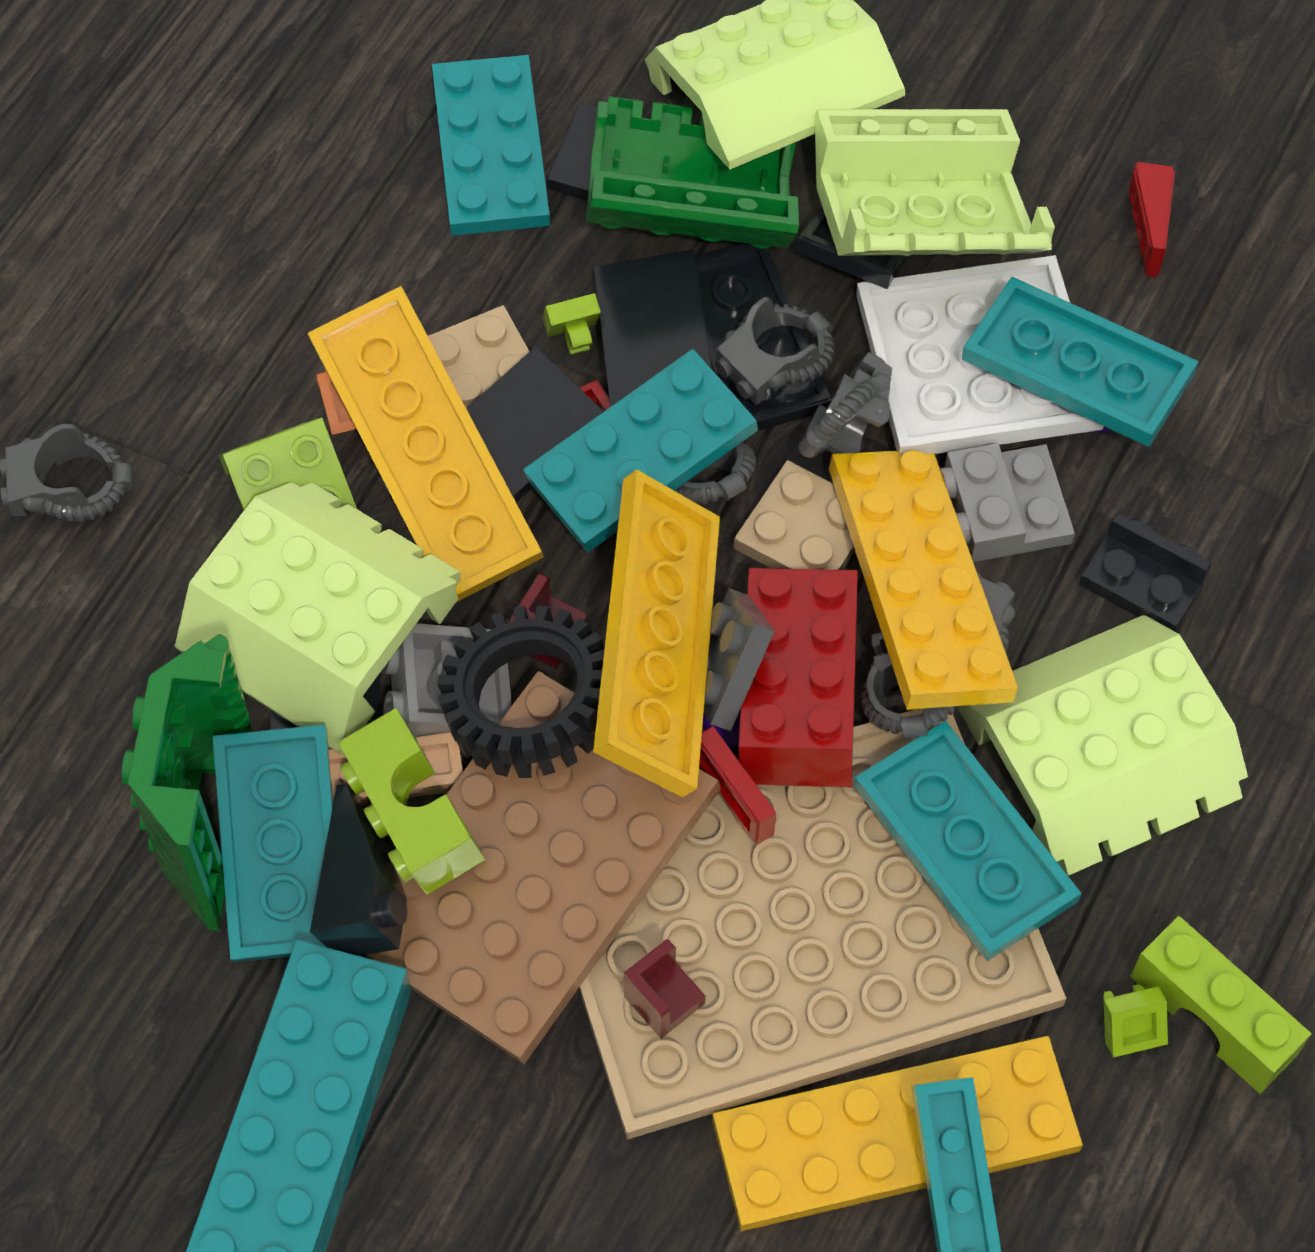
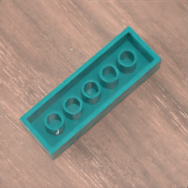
(304, 1105)

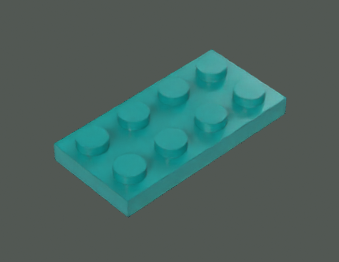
(490, 145)
(1080, 361)
(662, 428)
(272, 834)
(967, 840)

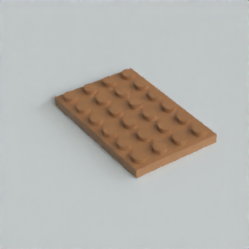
(555, 887)

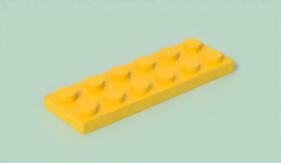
(425, 442)
(922, 580)
(658, 635)
(863, 1134)

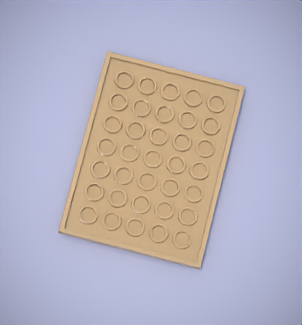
(808, 956)

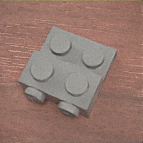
(1007, 500)
(415, 678)

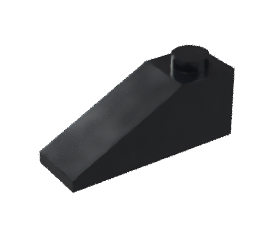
(359, 890)

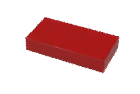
(737, 787)

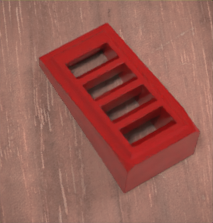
(1151, 205)

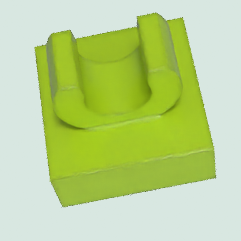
(573, 320)
(1135, 1020)

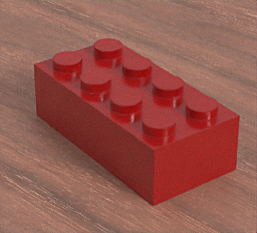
(803, 694)

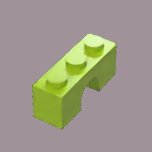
(428, 839)
(1252, 1028)

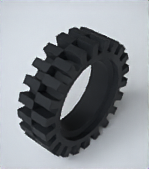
(491, 650)

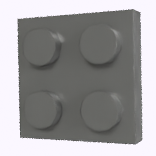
(735, 652)

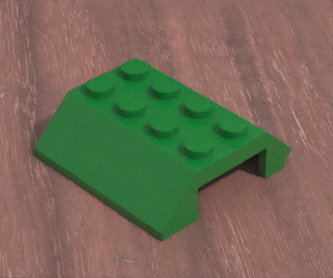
(669, 180)
(175, 724)

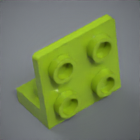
(293, 455)

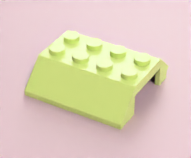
(772, 69)
(923, 183)
(313, 604)
(1114, 741)

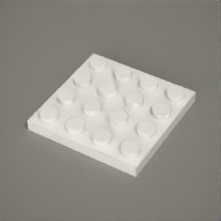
(933, 393)

